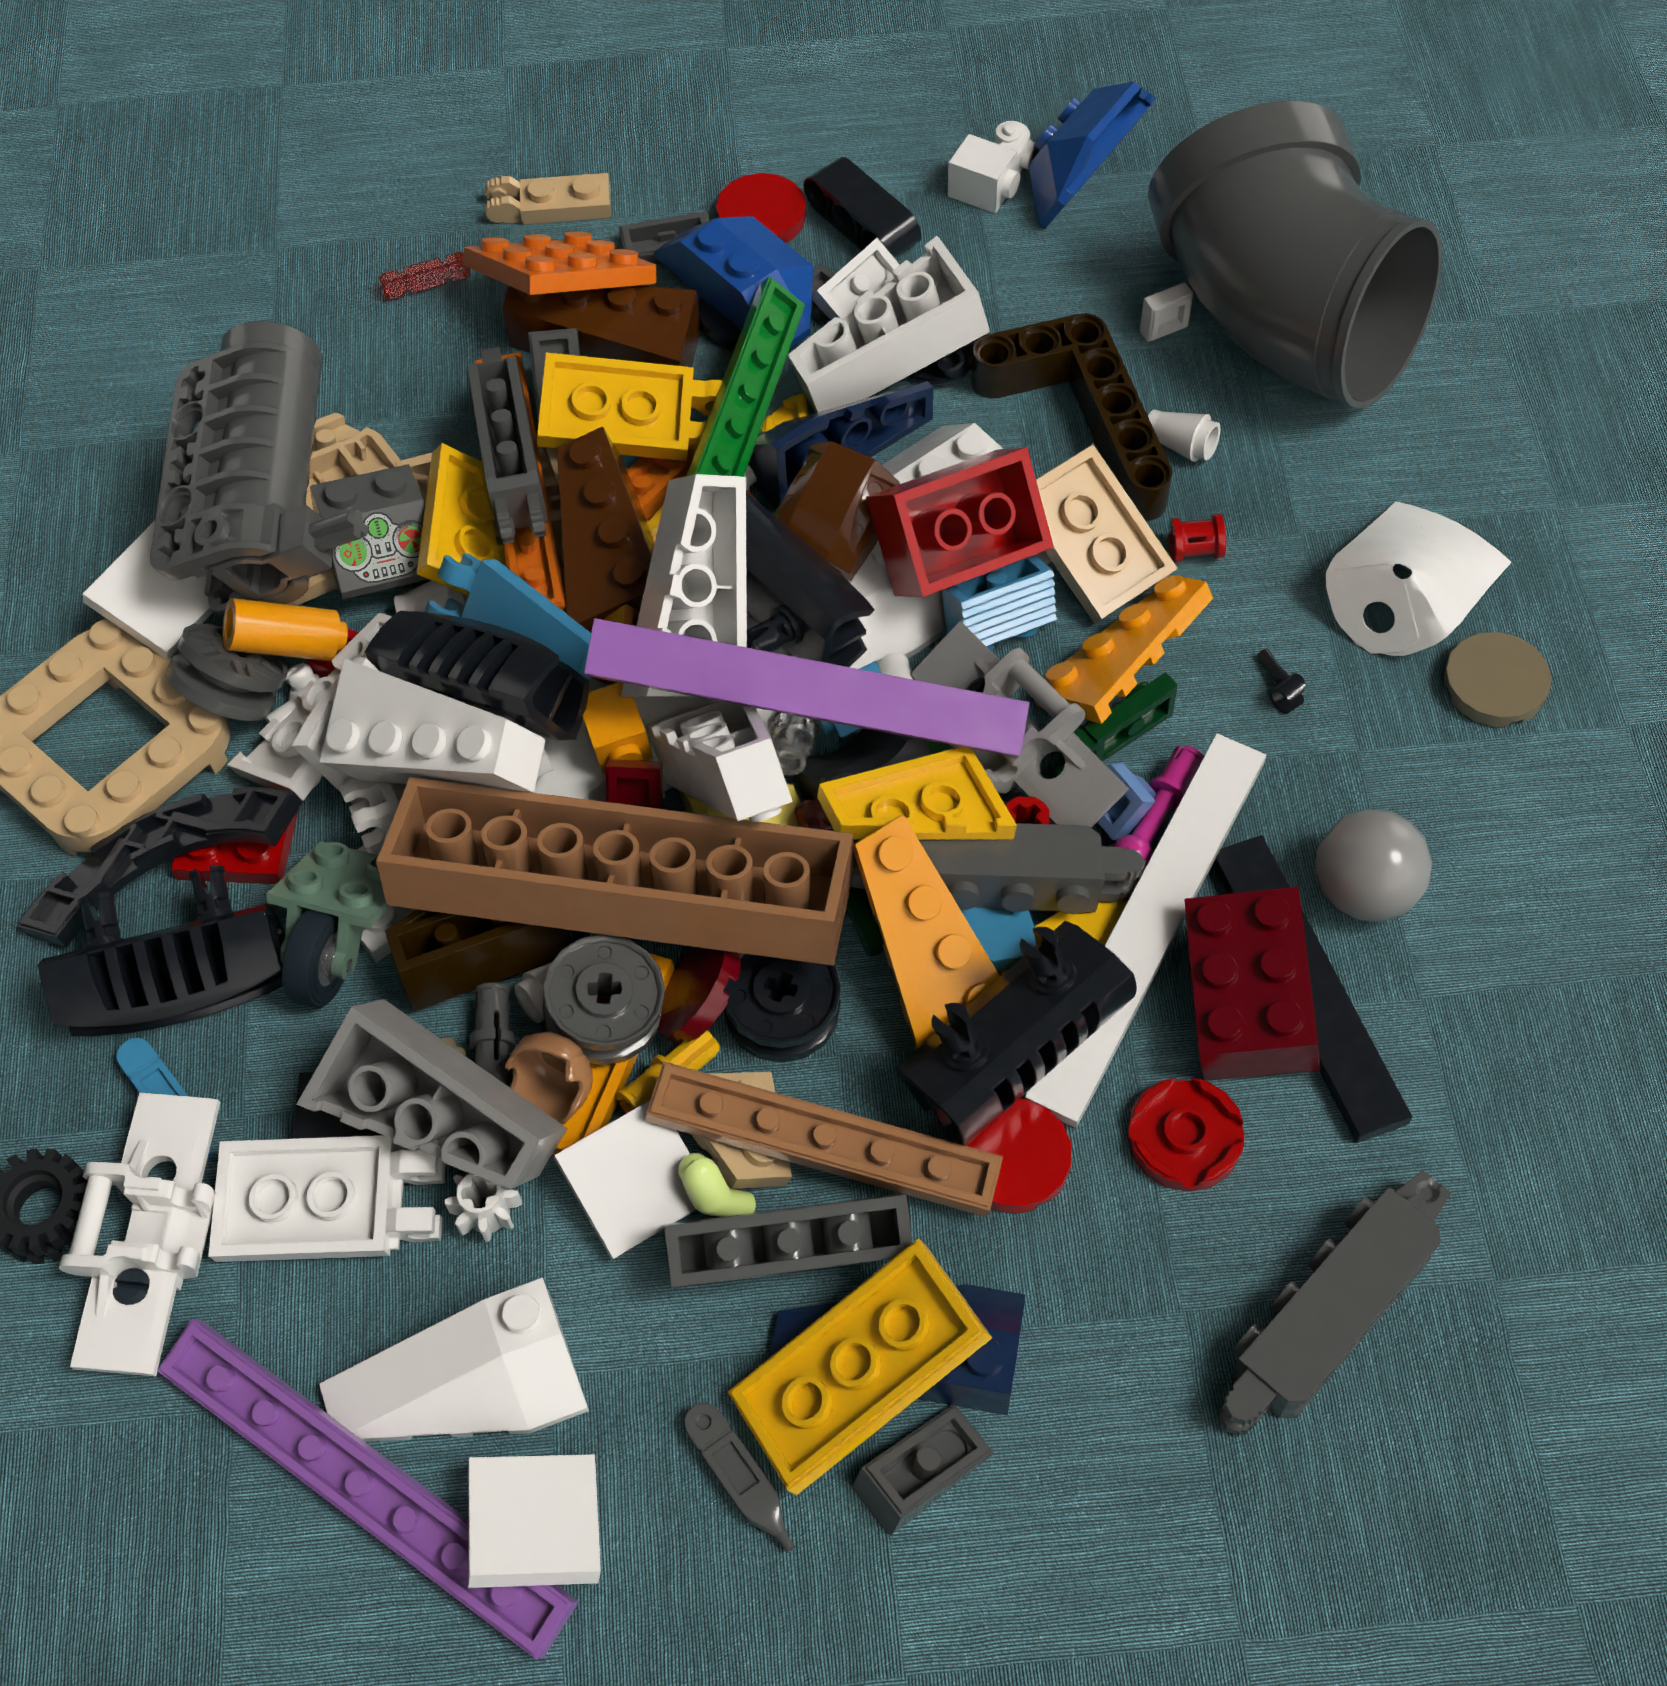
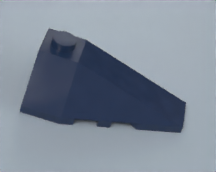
(861, 426)
(977, 1383)

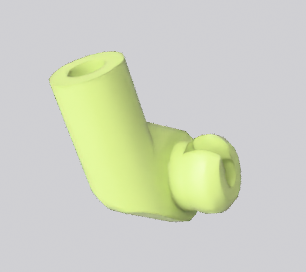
(709, 1189)

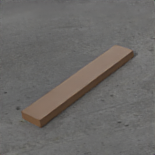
(824, 1139)

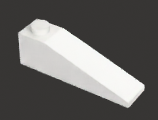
(469, 1374)

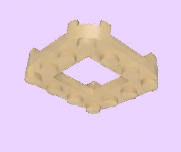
(137, 786)

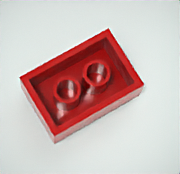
(960, 522)

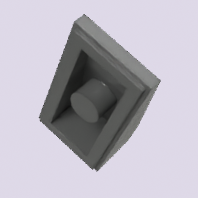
(920, 1468)

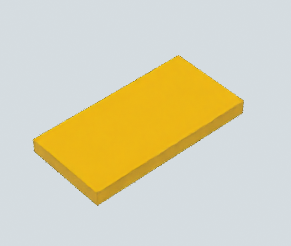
(858, 1366)

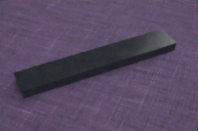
(1346, 1051)

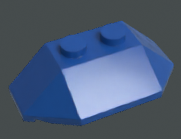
(1082, 143)
(730, 260)

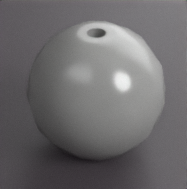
(1373, 865)

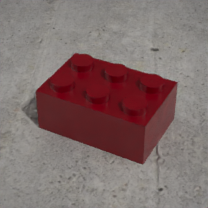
(1251, 984)

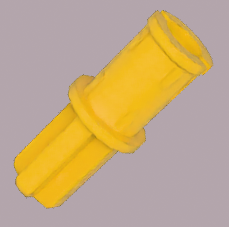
(689, 1055)

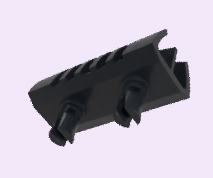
(798, 595)
(483, 669)
(165, 973)
(1017, 1029)

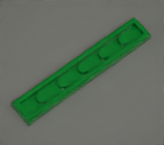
(748, 382)

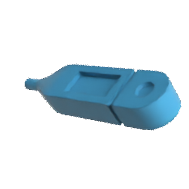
(148, 1070)

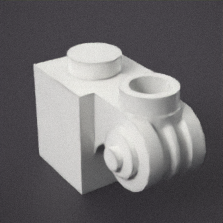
(988, 171)

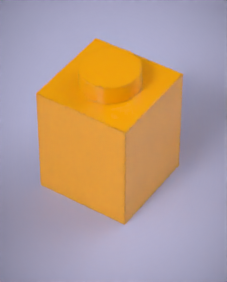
(615, 726)

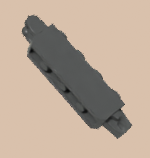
(507, 445)
(1037, 870)
(1336, 1306)

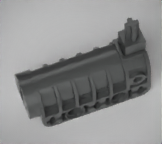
(246, 471)

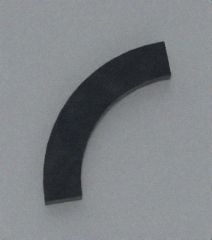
(154, 838)

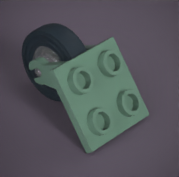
(327, 905)

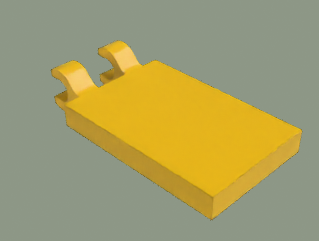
(636, 403)

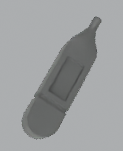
(736, 1471)

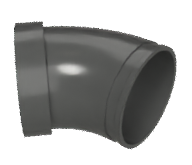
(1295, 251)

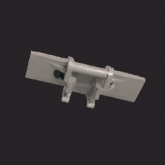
(1085, 785)

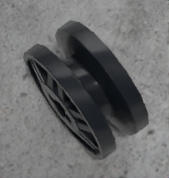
(784, 1028)

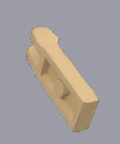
(548, 199)

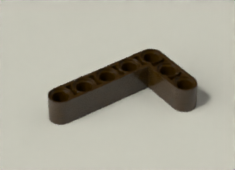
(1084, 354)

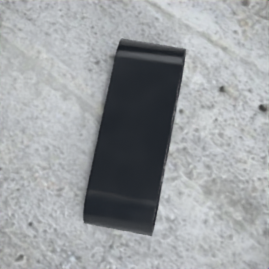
(861, 207)

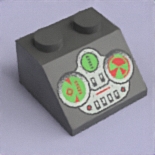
(394, 519)

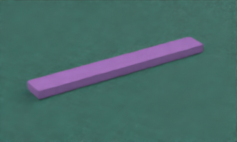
(805, 688)
(357, 1481)

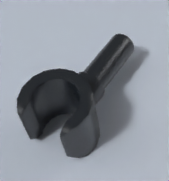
(1287, 693)

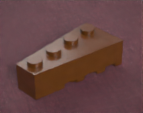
(612, 323)
(602, 530)

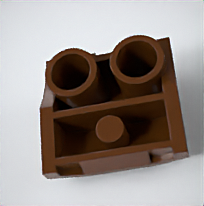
(831, 506)

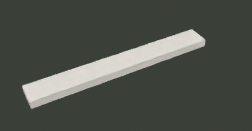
(1157, 912)

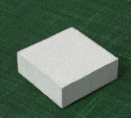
(1166, 312)

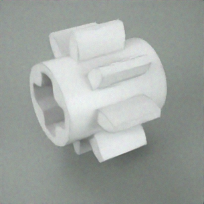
(485, 1219)

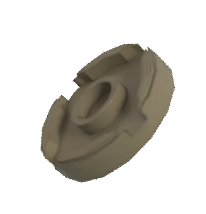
(1497, 679)

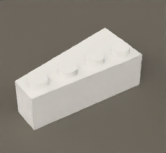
(698, 566)

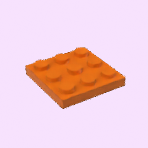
(559, 265)

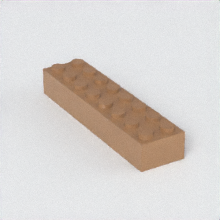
(618, 870)

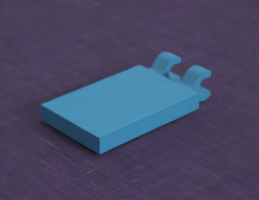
(511, 603)

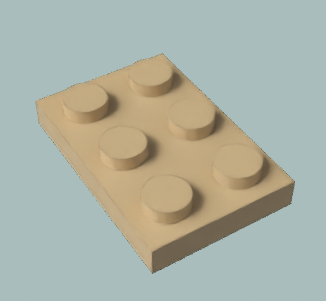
(1099, 535)

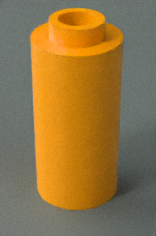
(283, 630)

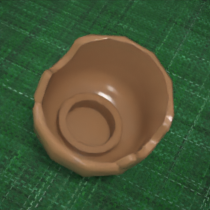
(551, 1074)

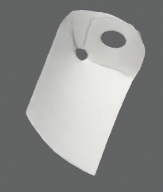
(1447, 578)

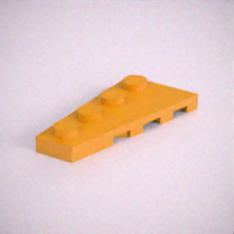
(922, 928)

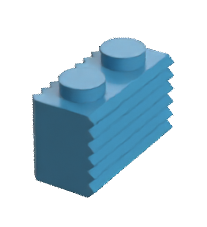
(1003, 602)

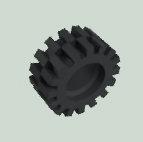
(24, 1180)

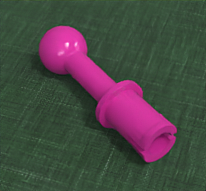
(1169, 791)

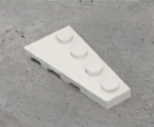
(274, 760)

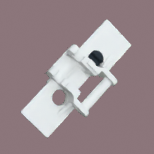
(164, 1242)

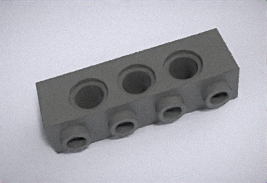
(787, 1240)

